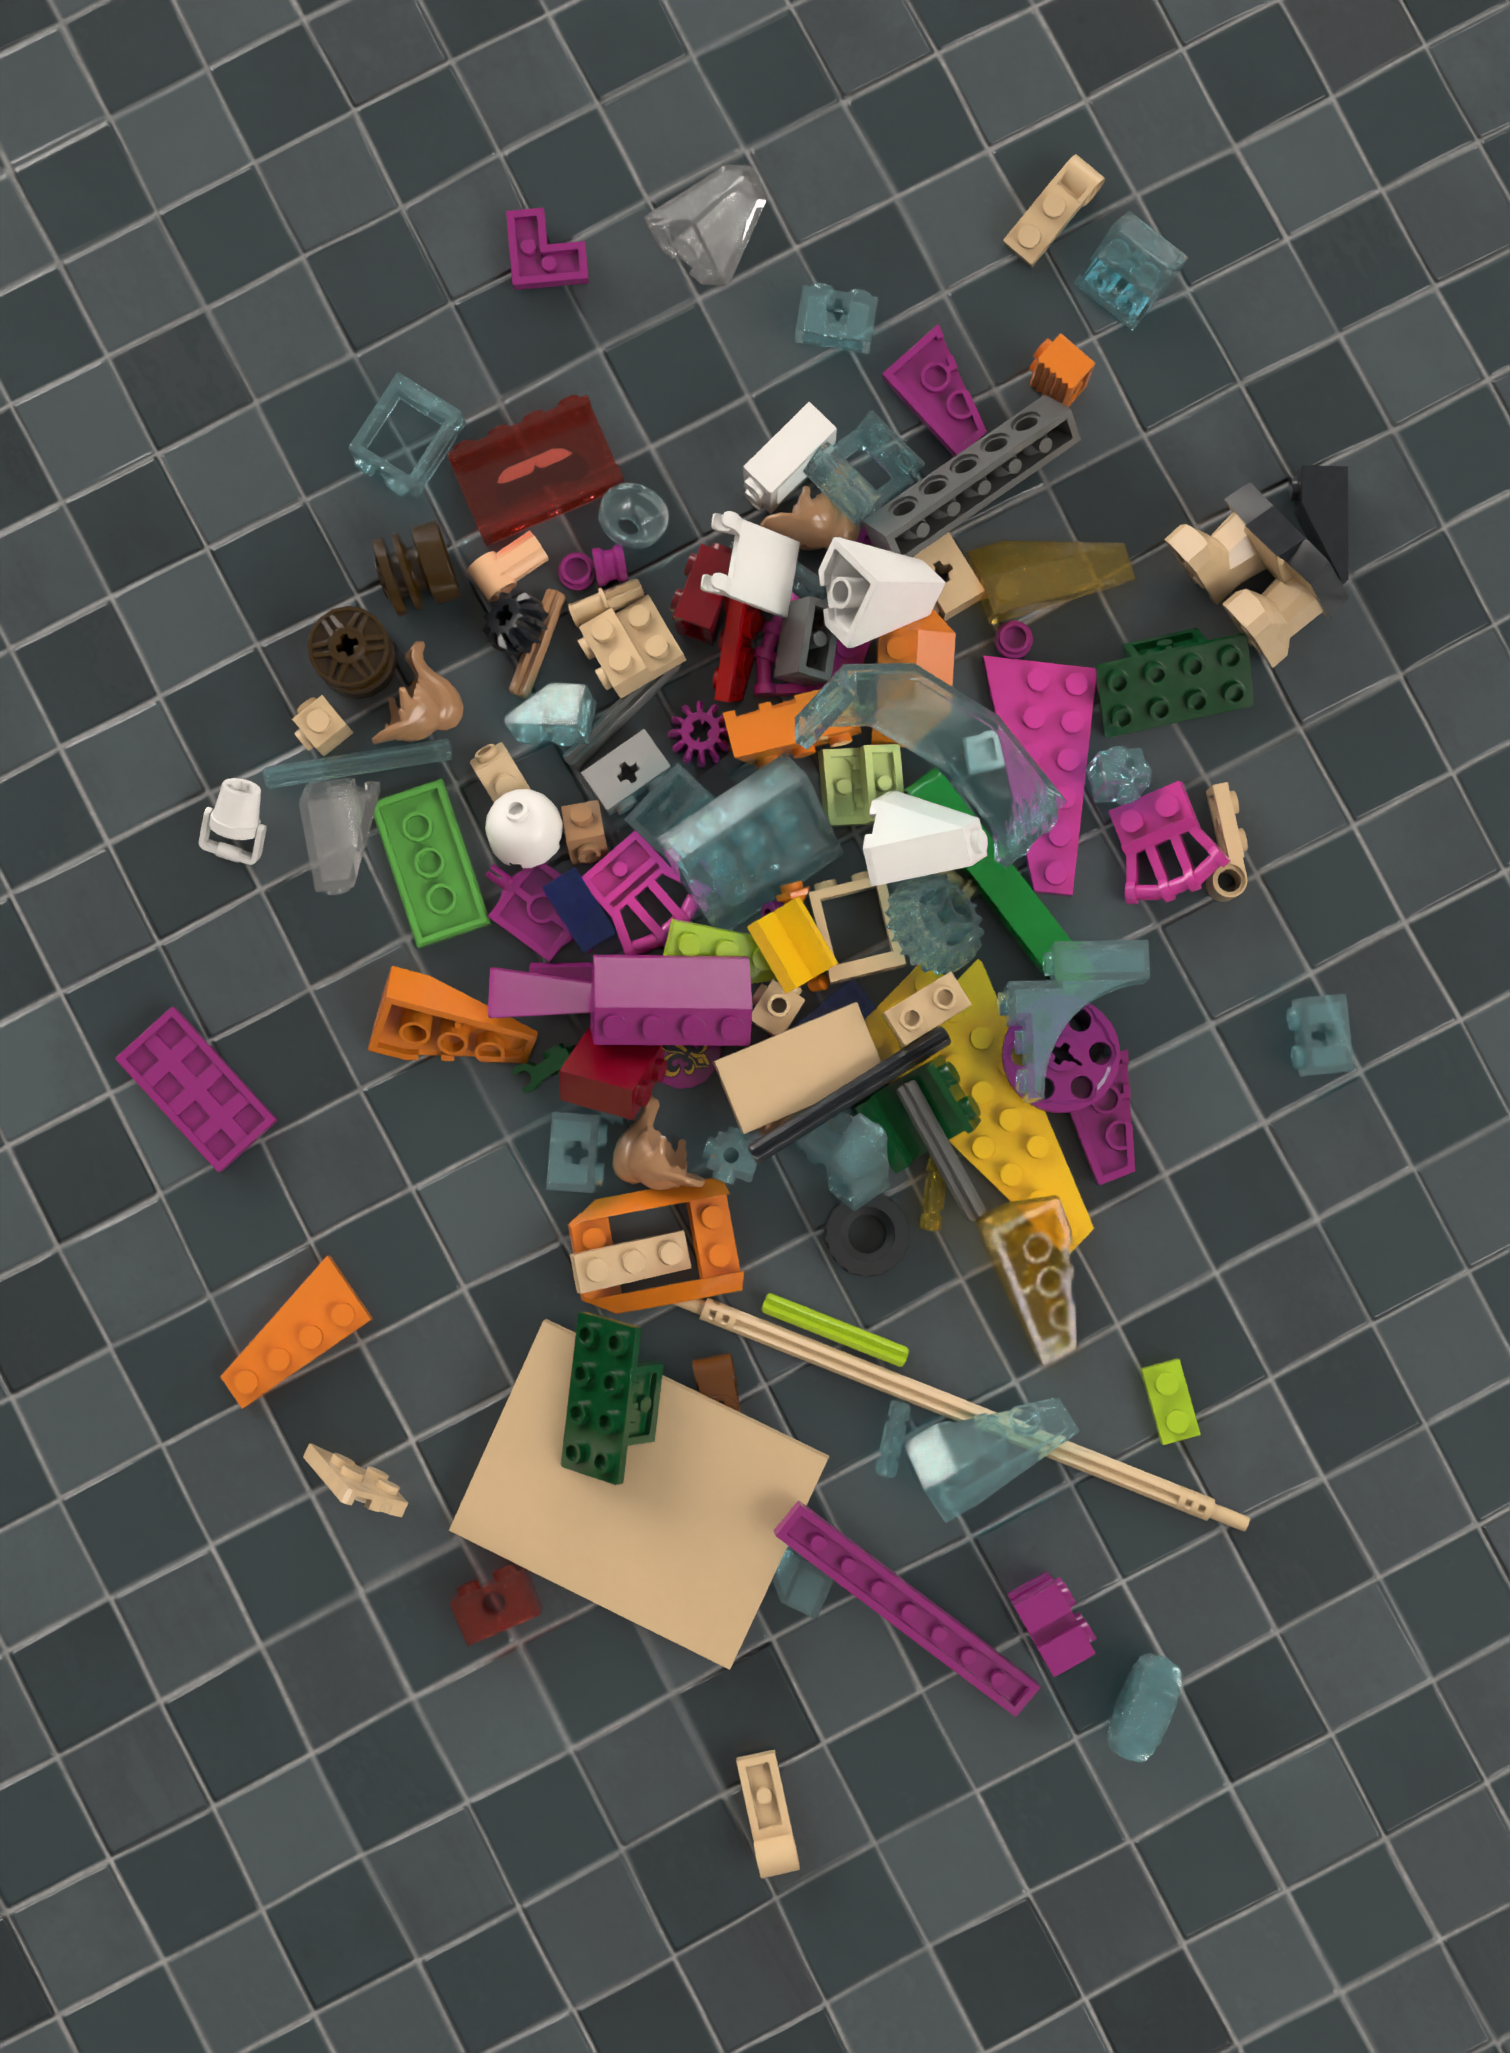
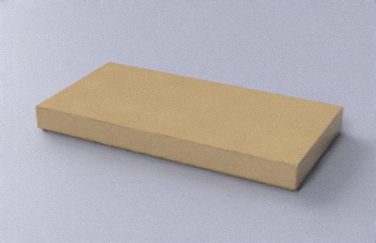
(796, 1067)

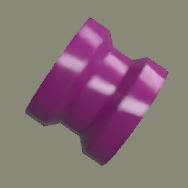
(610, 565)

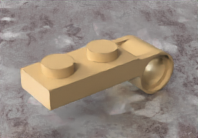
(1054, 209)
(1230, 839)
(768, 1814)

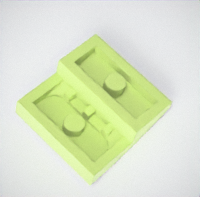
(855, 778)

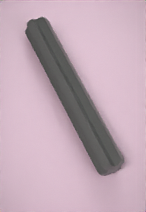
(614, 719)
(941, 1150)

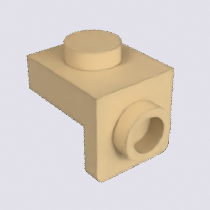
(497, 770)

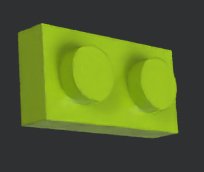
(1170, 1401)

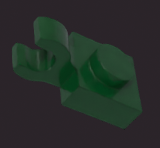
(554, 1060)

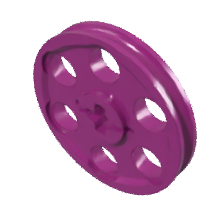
(1062, 1075)

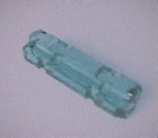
(892, 1439)

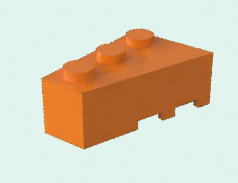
(770, 732)

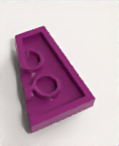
(933, 390)
(1106, 1125)

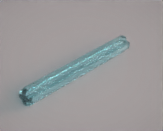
(358, 763)

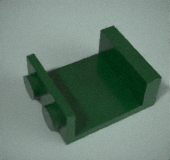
(944, 1095)

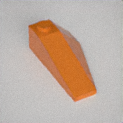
(435, 1019)

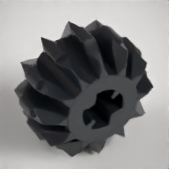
(515, 622)

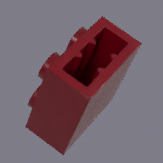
(694, 610)
(611, 1076)

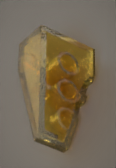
(1032, 1259)

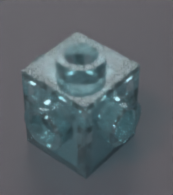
(1118, 775)
(724, 1171)

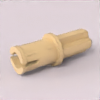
(614, 598)

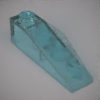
(979, 1455)

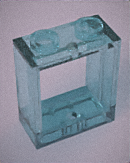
(424, 402)

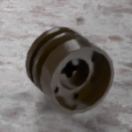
(416, 568)
(374, 657)

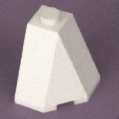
(874, 591)
(919, 839)

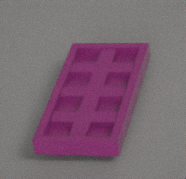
(196, 1089)

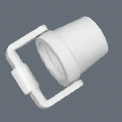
(234, 818)

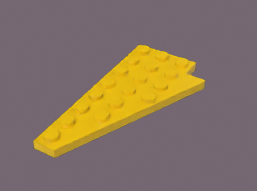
(1013, 1140)

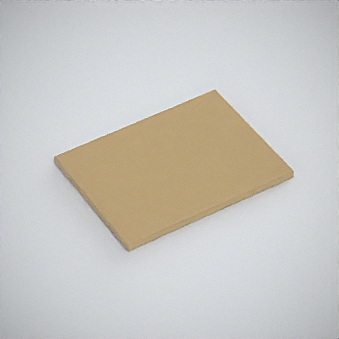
(672, 1546)

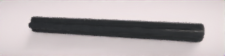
(849, 1094)

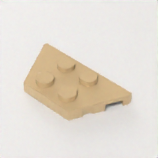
(353, 1482)

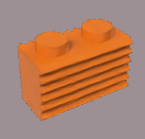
(1060, 370)

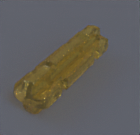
(933, 1198)

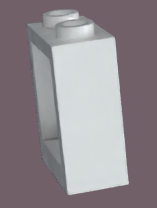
(780, 464)

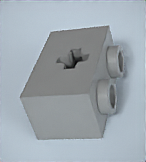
(635, 754)

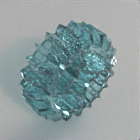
(927, 927)
(1144, 1707)

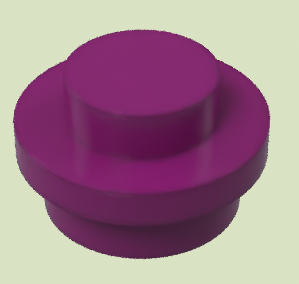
(577, 571)
(1013, 639)

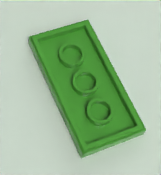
(430, 863)

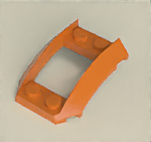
(711, 1237)

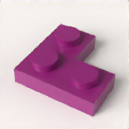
(537, 262)

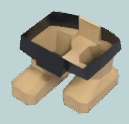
(1245, 545)

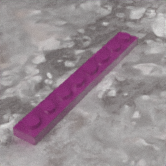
(906, 1608)

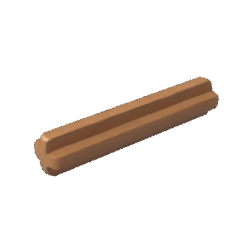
(530, 663)

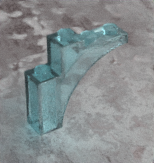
(1043, 1008)

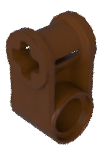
(717, 1379)

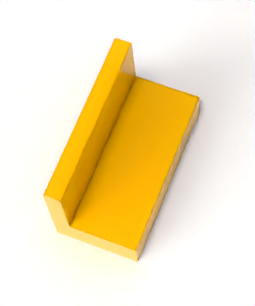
(792, 945)

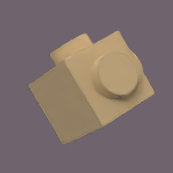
(320, 725)
(774, 1008)

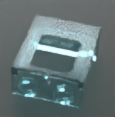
(846, 486)

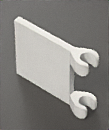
(759, 567)

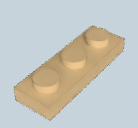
(630, 1261)

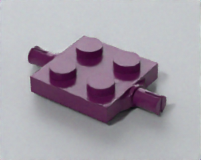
(528, 912)

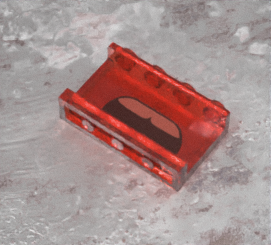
(535, 469)

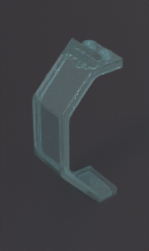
(949, 733)

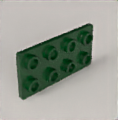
(1173, 681)
(609, 1398)

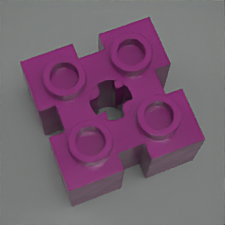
(1047, 1615)

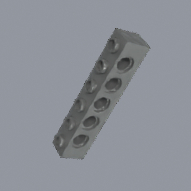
(973, 478)

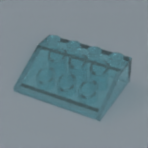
(751, 843)

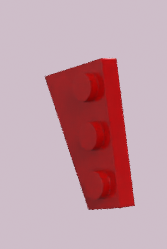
(736, 654)

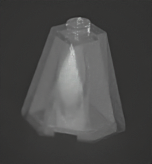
(710, 223)
(336, 830)

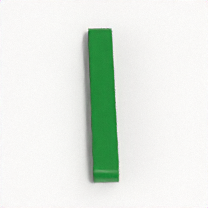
(1000, 886)

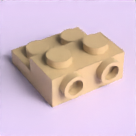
(630, 646)

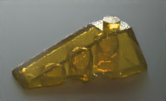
(1040, 574)

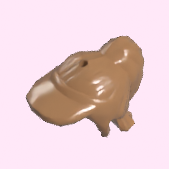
(813, 522)
(426, 706)
(648, 1156)

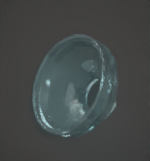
(635, 504)

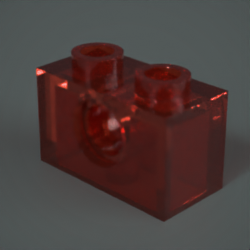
(478, 1620)

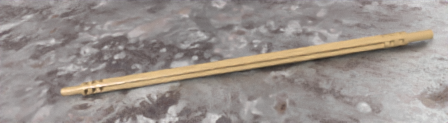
(955, 1408)

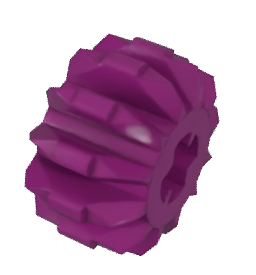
(686, 733)

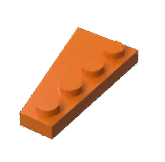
(304, 1328)

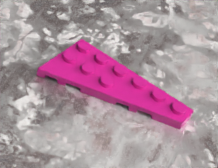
(1051, 717)

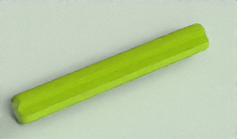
(835, 1330)

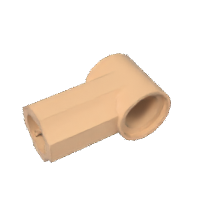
(503, 569)

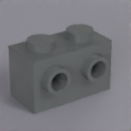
(805, 644)

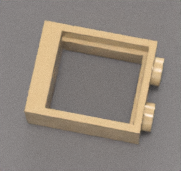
(866, 966)

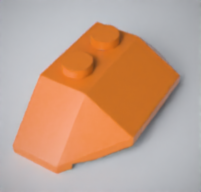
(923, 642)

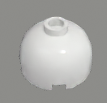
(524, 828)

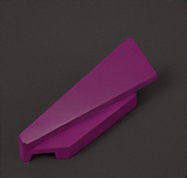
(541, 991)

